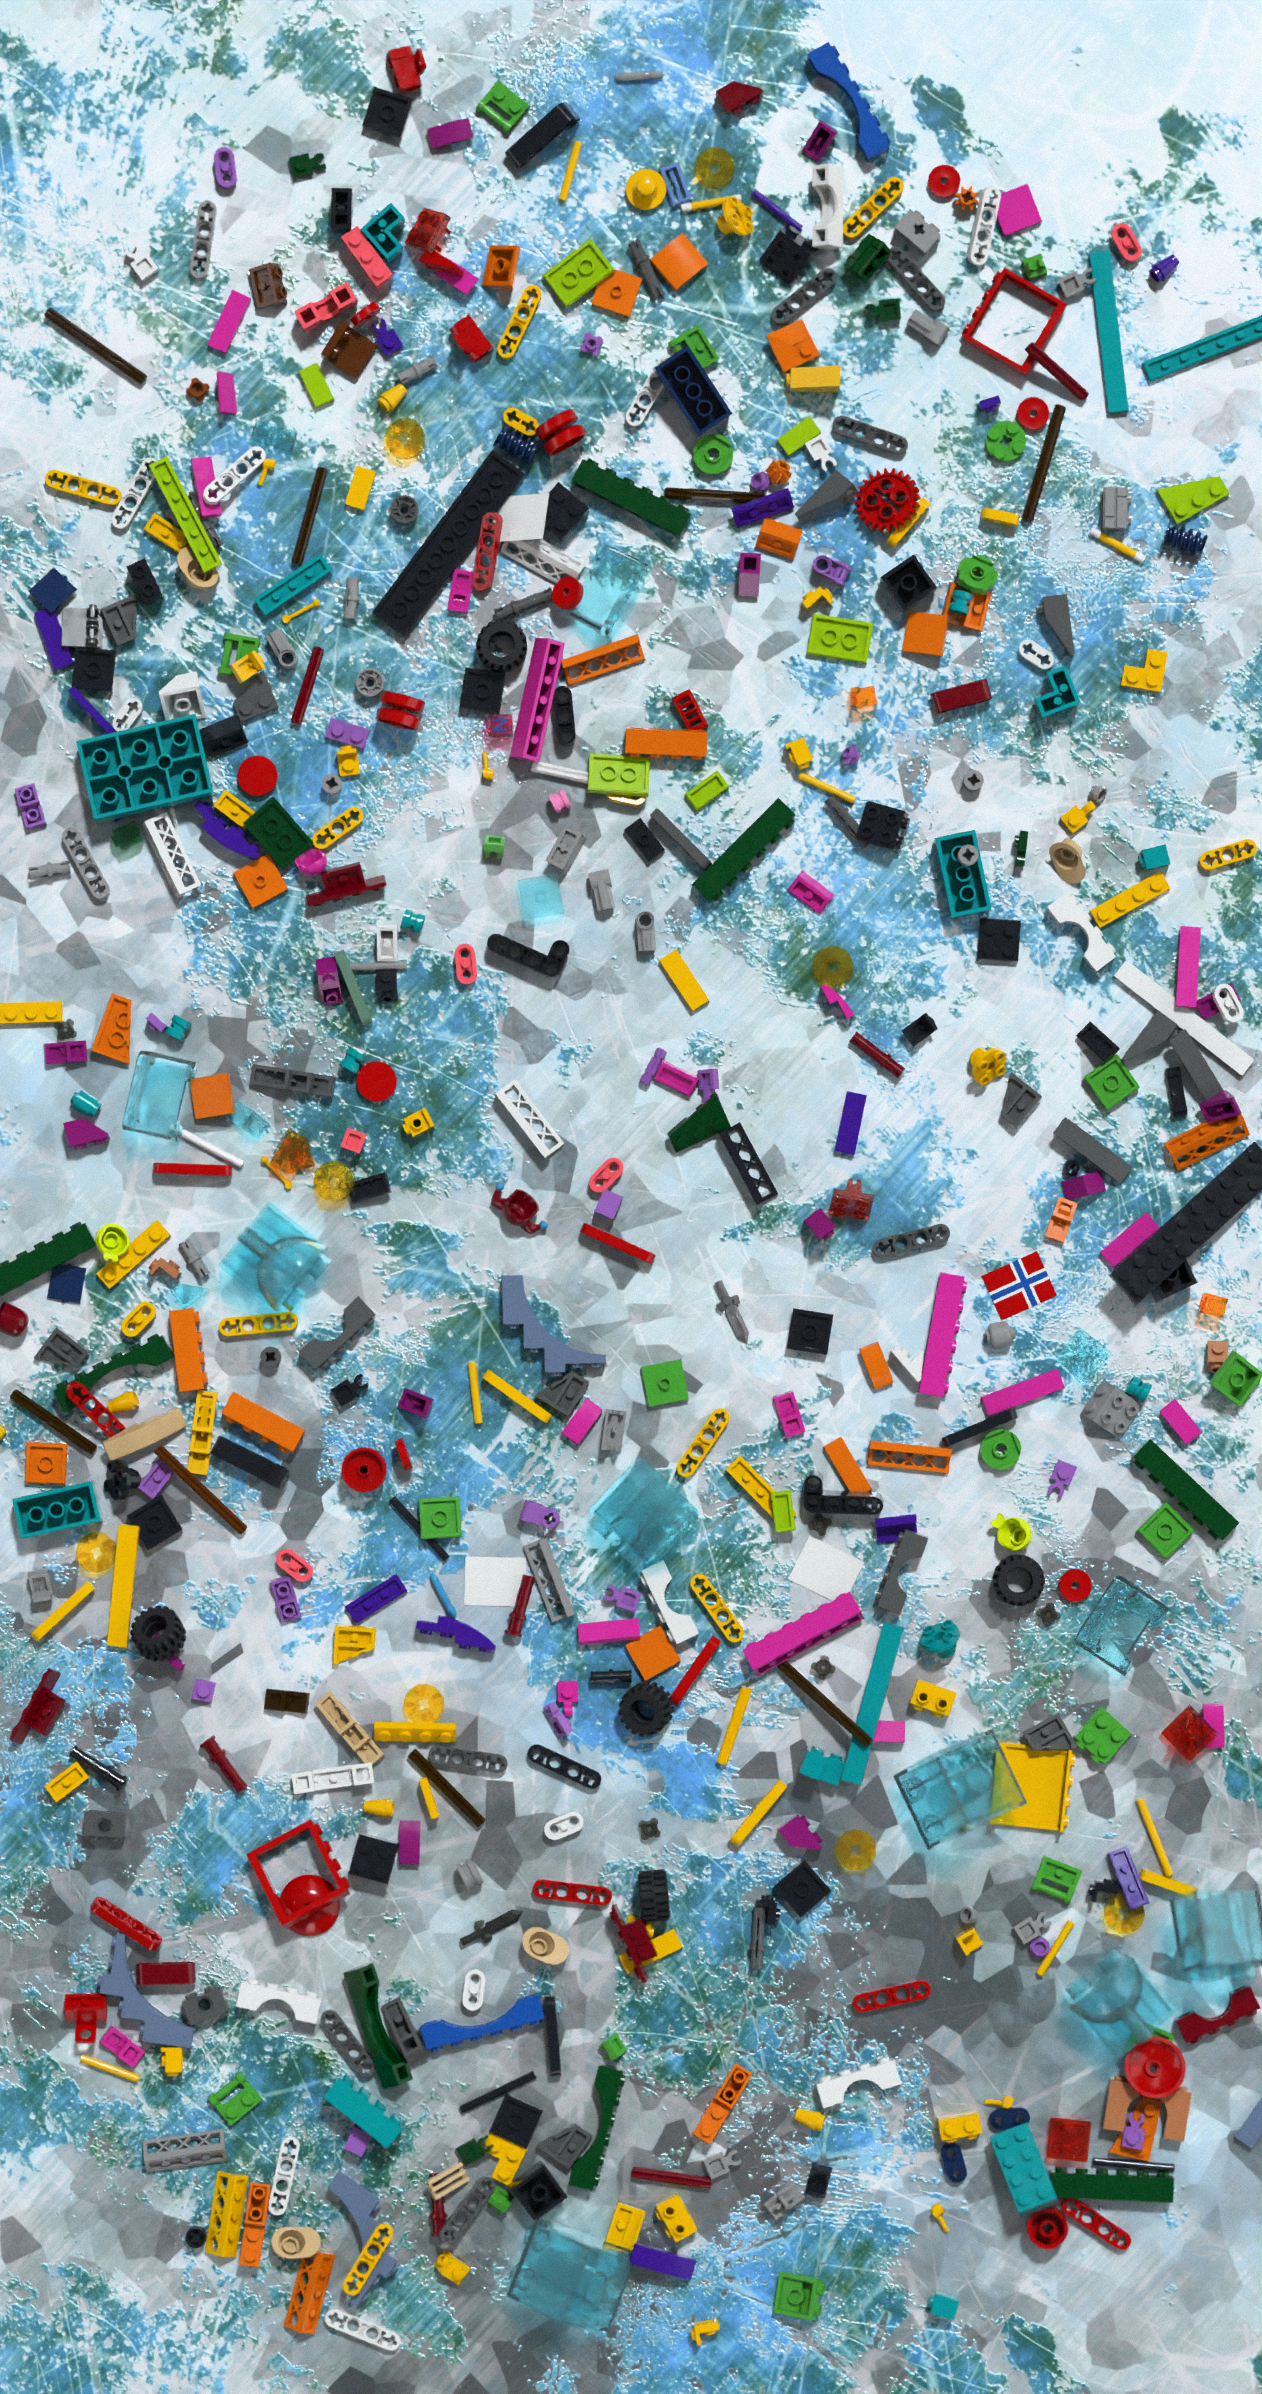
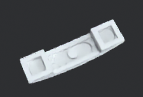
(332, 1777)

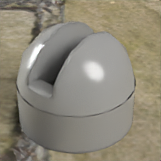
(1098, 793)
(968, 1915)

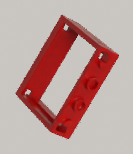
(989, 295)
(333, 1865)

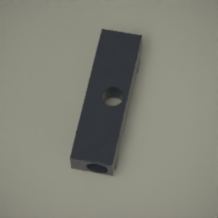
(1175, 1082)

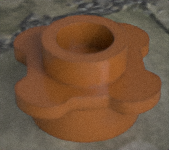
(199, 395)

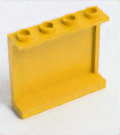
(1044, 1783)

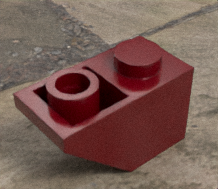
(738, 95)

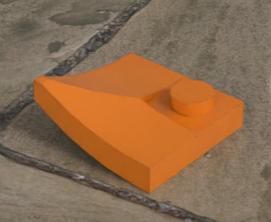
(792, 346)

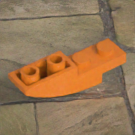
(722, 2103)
(254, 2225)

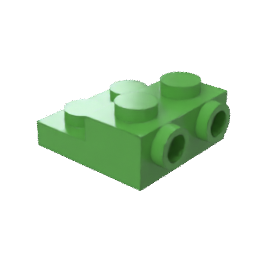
(1236, 1378)
(1101, 1736)
(799, 2295)

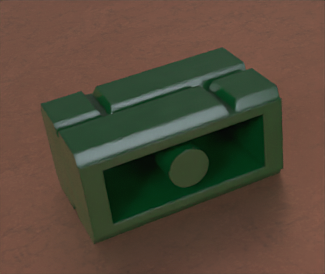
(867, 258)

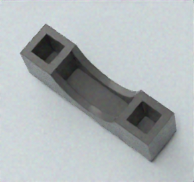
(357, 1315)
(910, 1546)

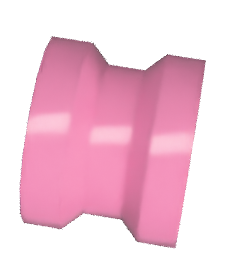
(559, 801)

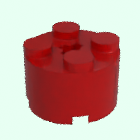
(1055, 2234)

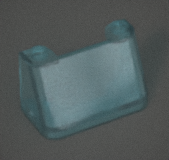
(608, 589)
(157, 1095)
(1118, 1623)

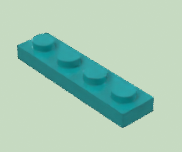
(293, 584)

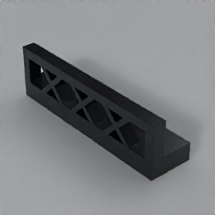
(739, 1163)

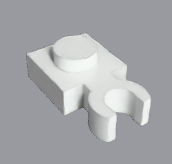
(143, 264)
(819, 450)

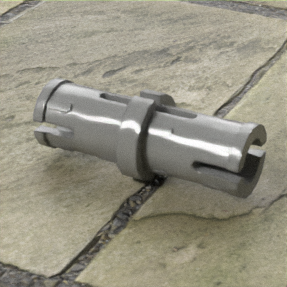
(417, 370)
(351, 598)
(49, 870)
(194, 1258)

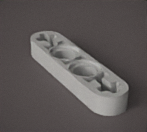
(206, 240)
(87, 862)

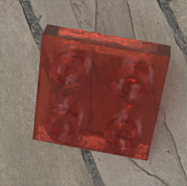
(428, 230)
(851, 1202)
(1189, 1733)
(1068, 2139)

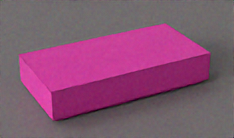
(676, 1078)

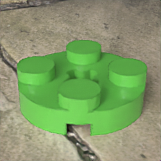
(1000, 451)
(701, 455)
(972, 583)
(1011, 1453)

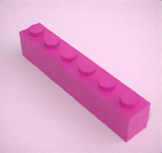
(537, 699)
(941, 1334)
(803, 1633)

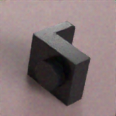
(386, 986)
(919, 1029)
(1106, 1886)
(773, 1913)
(818, 2180)

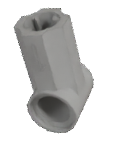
(932, 330)
(282, 648)
(601, 886)
(646, 934)

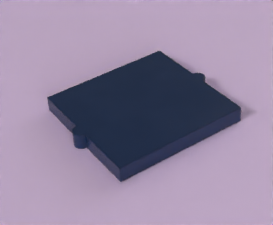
(52, 590)
(67, 1283)

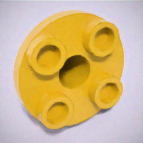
(645, 189)
(735, 218)
(987, 1064)

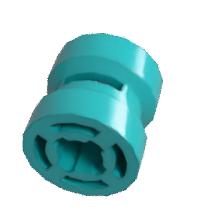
(960, 600)
(413, 921)
(178, 1027)
(352, 1060)
(1138, 1388)

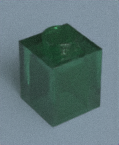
(127, 835)

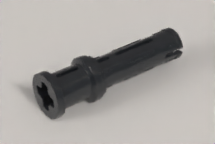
(106, 1775)

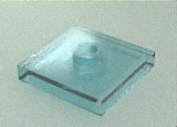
(541, 896)
(1082, 1355)

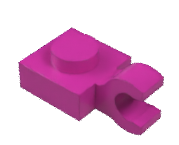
(567, 1693)

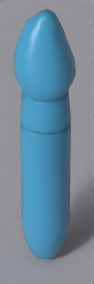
(443, 1596)

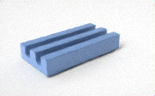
(680, 200)

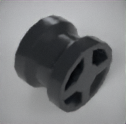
(193, 2240)

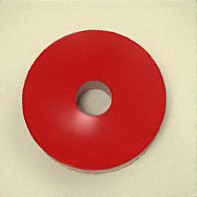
(939, 189)
(365, 314)
(1039, 407)
(560, 590)
(403, 1453)
(1075, 1594)

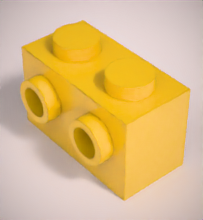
(933, 1698)
(959, 2125)
(676, 2217)

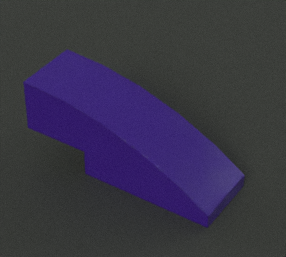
(662, 2261)

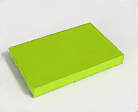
(578, 273)
(839, 638)
(618, 775)

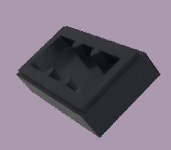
(644, 839)
(1098, 1042)
(370, 1188)

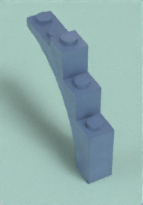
(517, 1312)
(119, 1982)
(361, 2203)

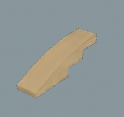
(144, 1434)
(349, 1728)

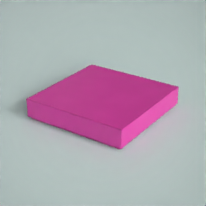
(1017, 210)

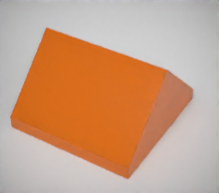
(501, 267)

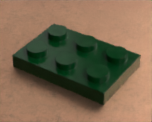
(278, 832)

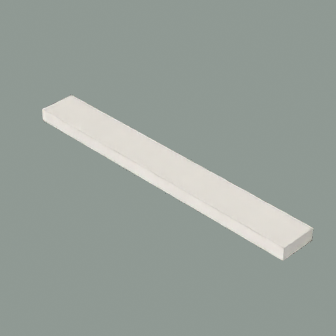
(1184, 1017)

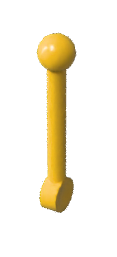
(286, 619)
(288, 1184)

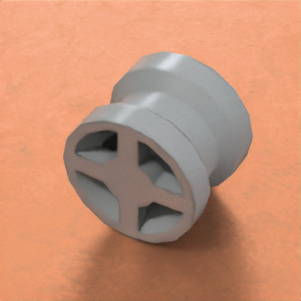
(972, 784)
(332, 787)
(966, 857)

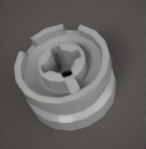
(364, 676)
(469, 1873)

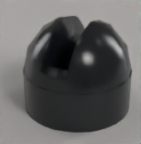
(1067, 1165)

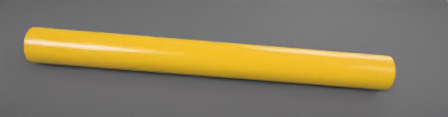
(1154, 1837)

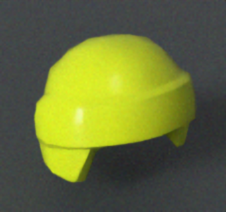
(112, 1241)
(1013, 1532)

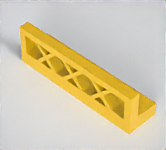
(229, 2215)

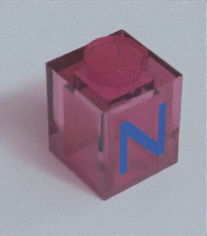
(499, 725)

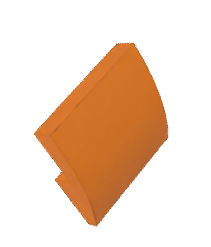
(678, 262)
(977, 609)

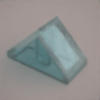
(186, 1294)

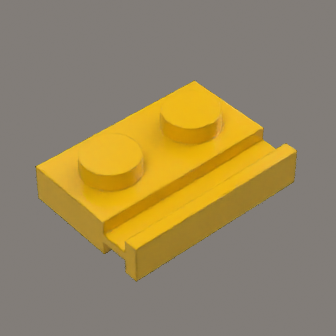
(625, 2225)

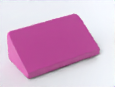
(226, 393)
(810, 892)
(890, 1731)

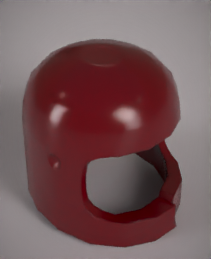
(12, 1320)

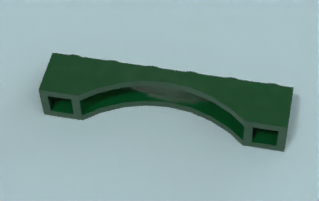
(152, 1353)
(389, 2063)
(585, 2168)

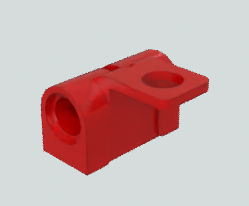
(406, 68)
(470, 339)
(85, 2011)

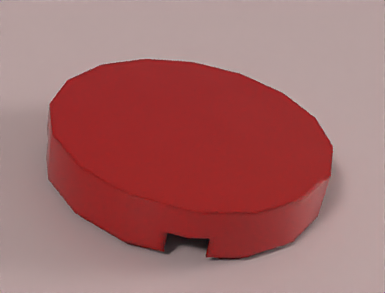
(257, 775)
(376, 1081)

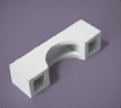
(828, 182)
(1066, 911)
(680, 1626)
(304, 2005)
(833, 2088)

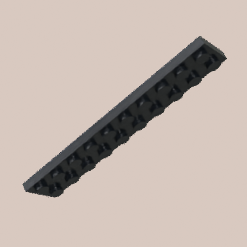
(447, 544)
(1191, 1226)

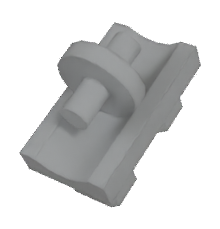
(784, 2200)

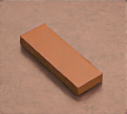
(847, 1466)

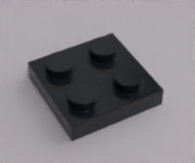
(387, 112)
(94, 669)
(482, 690)
(999, 939)
(810, 1331)
(155, 1522)
(802, 1888)
(516, 2120)

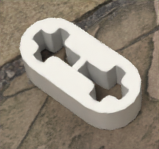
(1039, 651)
(124, 712)

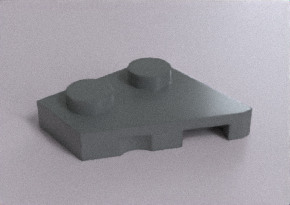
(1018, 1101)
(62, 1349)

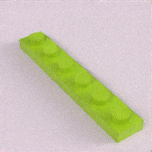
(185, 514)

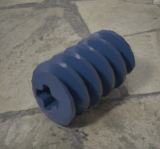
(516, 445)
(1184, 539)

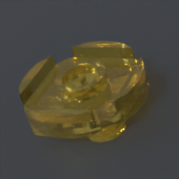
(712, 156)
(399, 428)
(834, 978)
(343, 1186)
(87, 1559)
(422, 1692)
(855, 1861)
(1113, 1919)

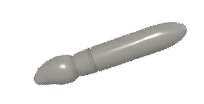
(639, 75)

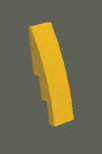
(202, 1432)

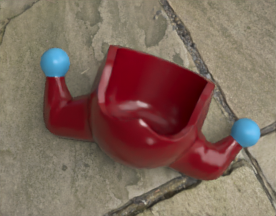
(518, 1209)

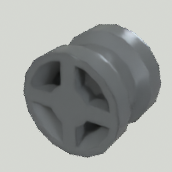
(273, 1355)

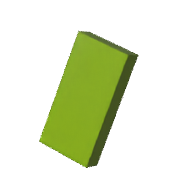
(316, 385)
(798, 436)
(706, 790)
(783, 1511)

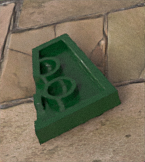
(703, 1123)

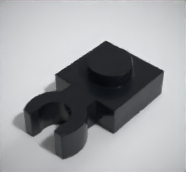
(346, 1390)

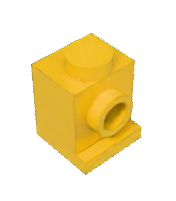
(799, 753)
(426, 1123)
(172, 2059)

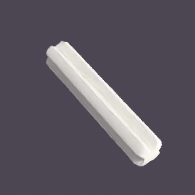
(560, 772)

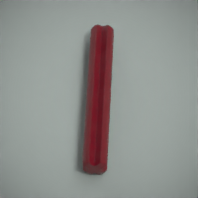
(1056, 371)
(307, 685)
(671, 2177)

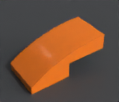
(1060, 1220)
(876, 1365)

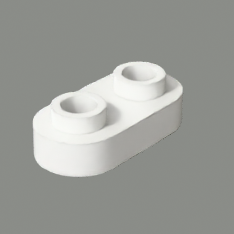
(1229, 1002)
(564, 1825)
(473, 1989)

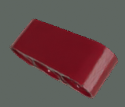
(961, 696)
(165, 1973)

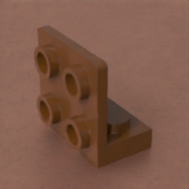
(348, 350)

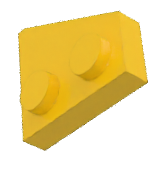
(352, 1641)

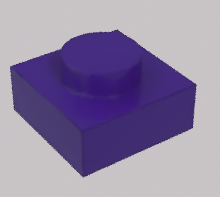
(990, 404)

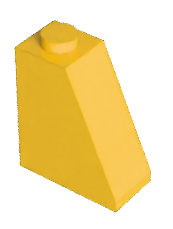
(814, 379)

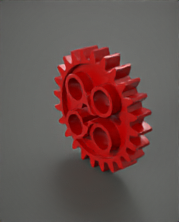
(900, 486)

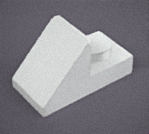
(387, 943)
(914, 1366)

